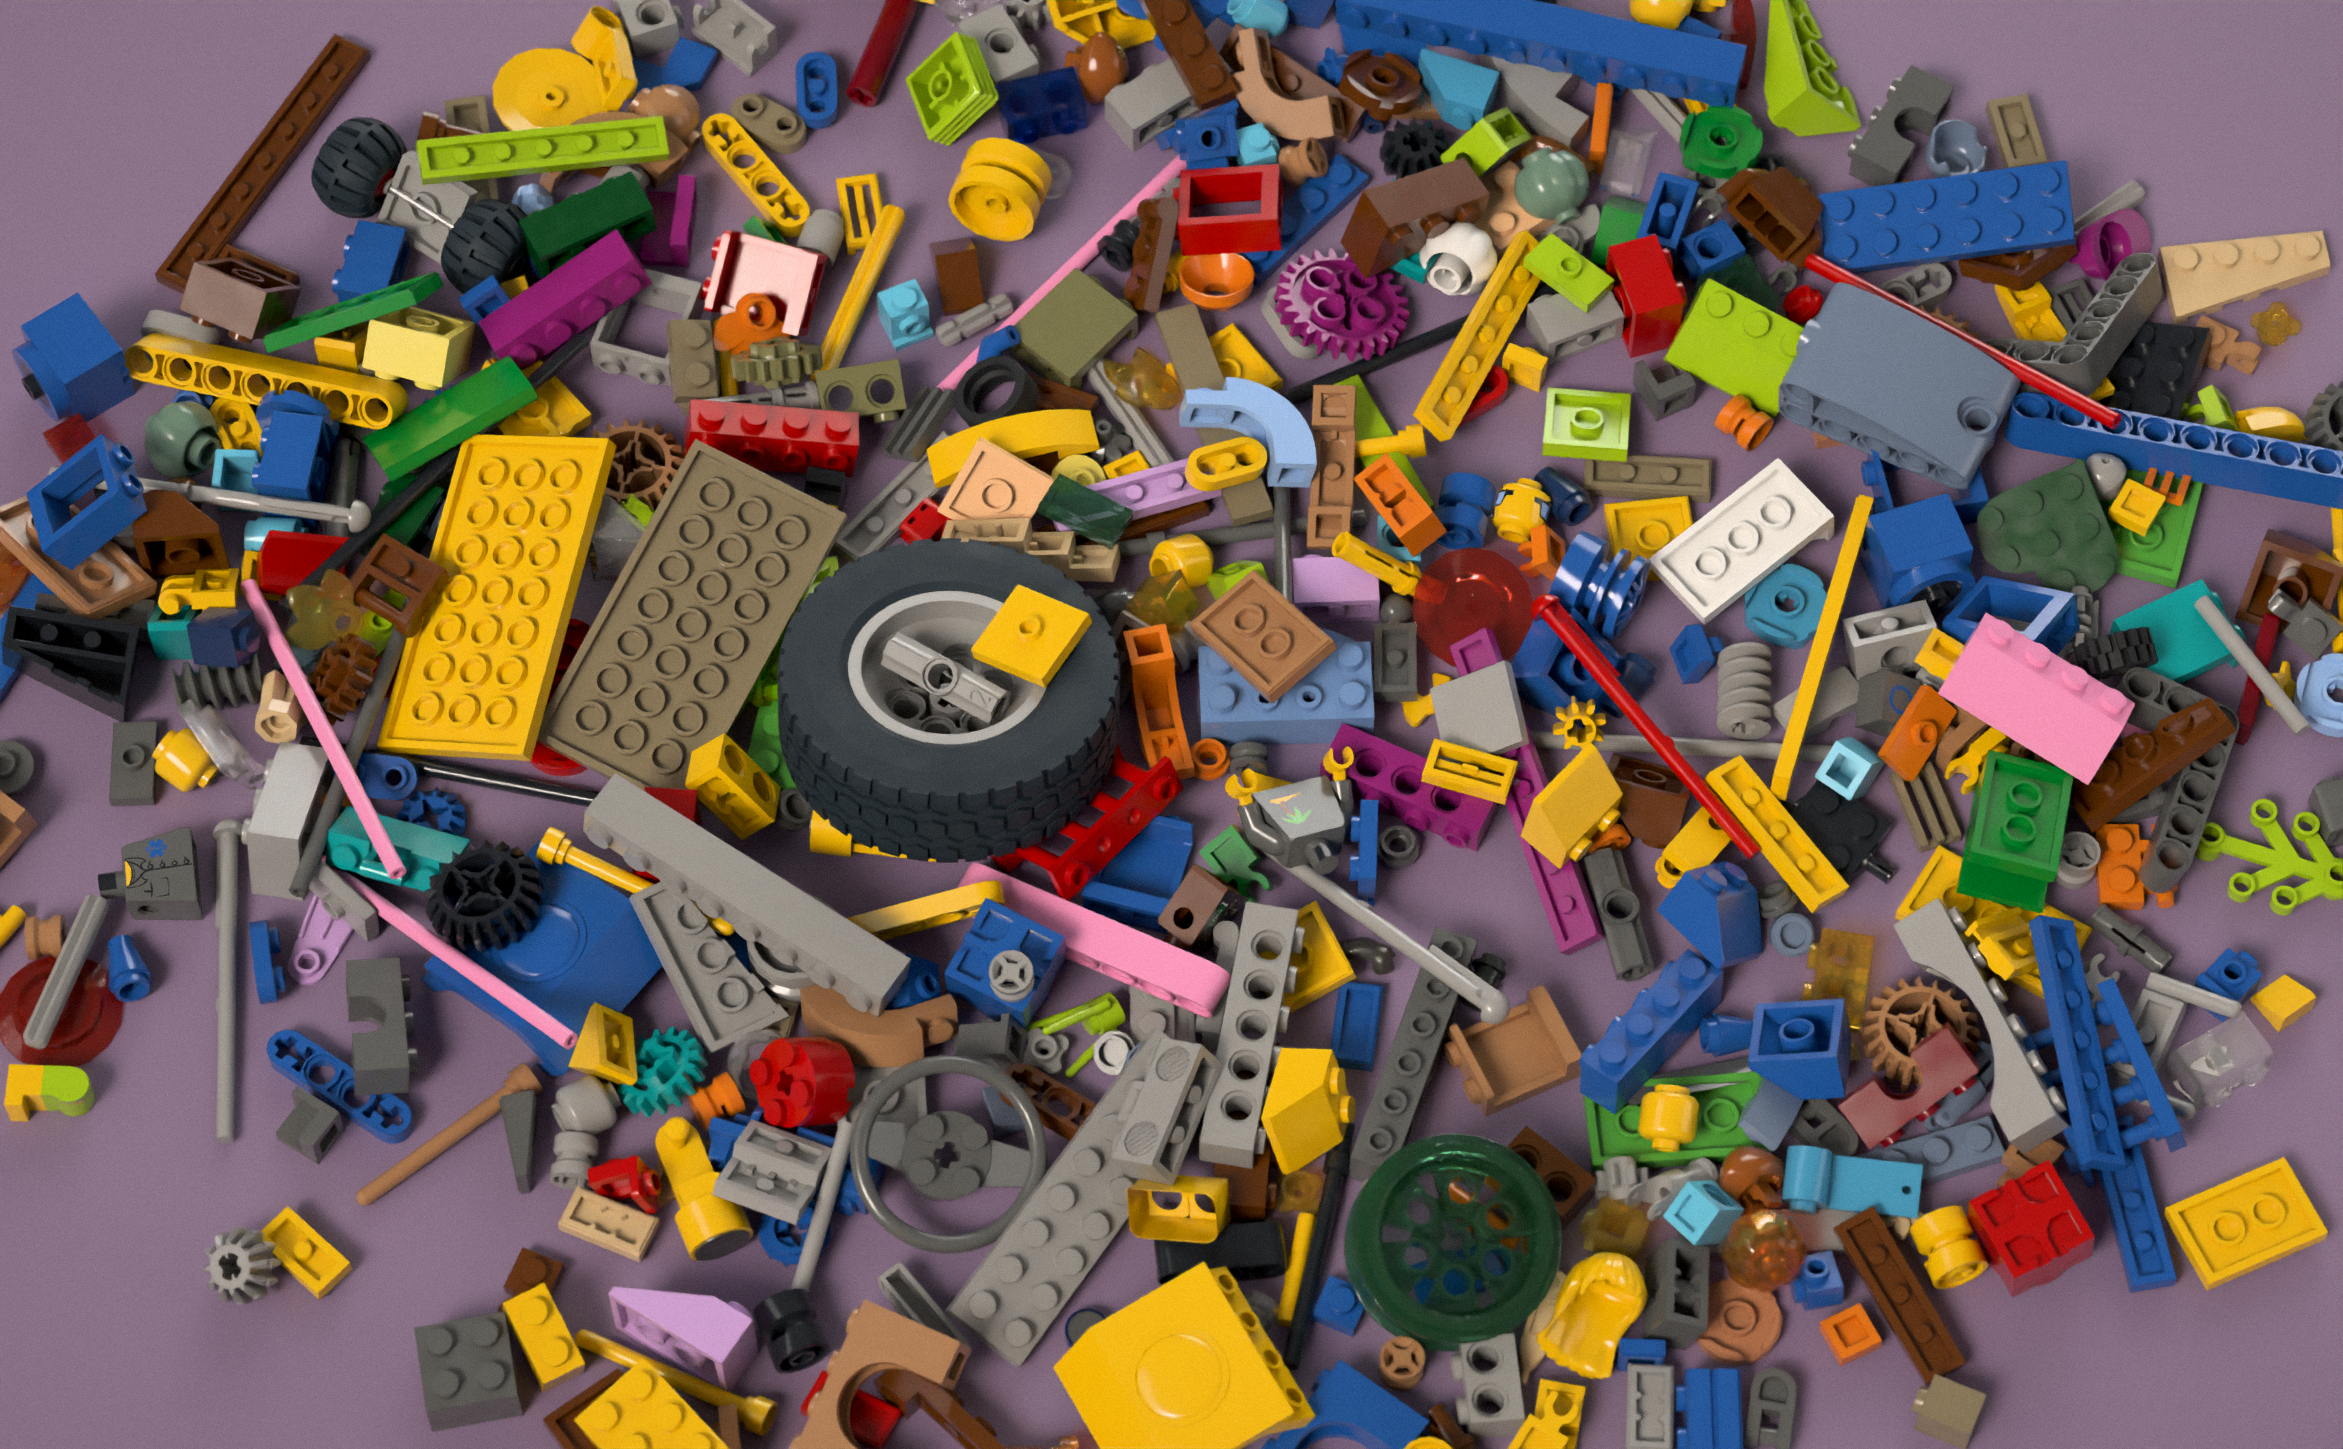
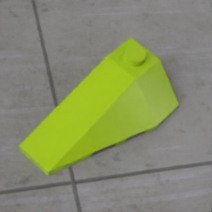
(1801, 78)

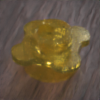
(2270, 333)
(1294, 1181)

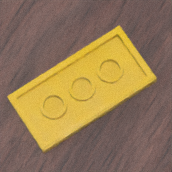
(1940, 881)

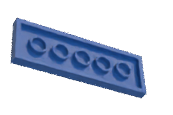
(1948, 218)

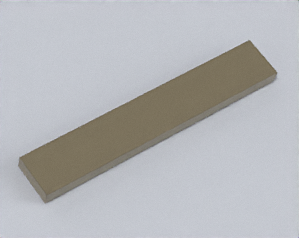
(1198, 368)

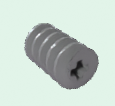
(1744, 691)

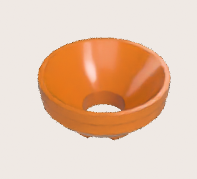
(1216, 272)

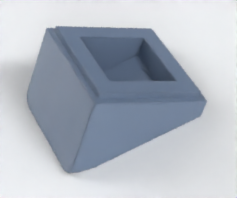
(1002, 1117)

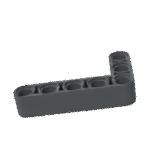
(2099, 332)
(2189, 791)

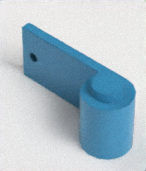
(1849, 1184)

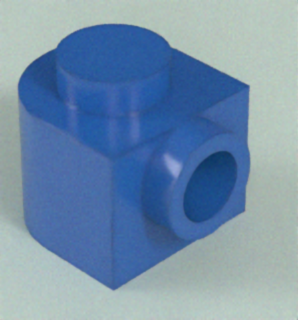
(1818, 1282)

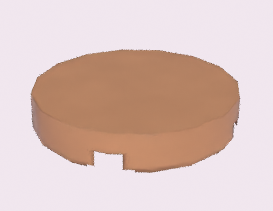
(1740, 1324)

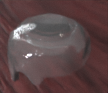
(743, 1053)

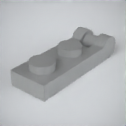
(1224, 950)

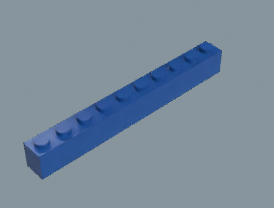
(1563, 42)

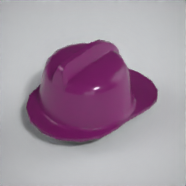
(2109, 241)

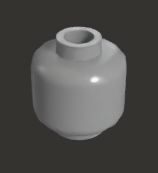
(586, 1106)

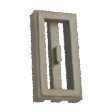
(1953, 832)

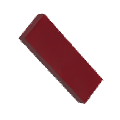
(2251, 693)

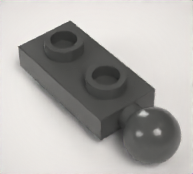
(1395, 652)

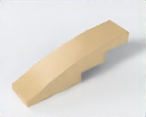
(1057, 548)

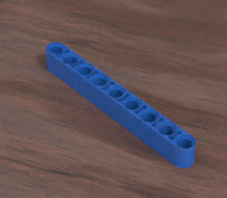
(2181, 447)

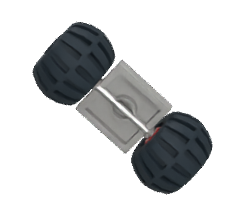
(370, 170)

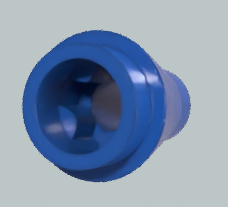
(127, 971)
(1725, 1034)

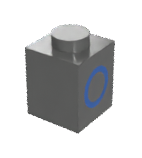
(1883, 699)

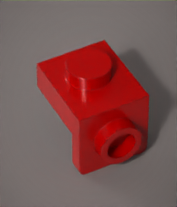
(627, 1179)

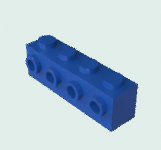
(1650, 1031)

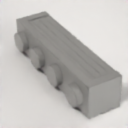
(914, 1302)

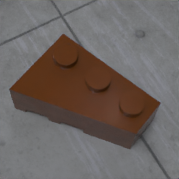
(1403, 213)

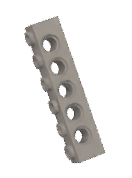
(1261, 930)

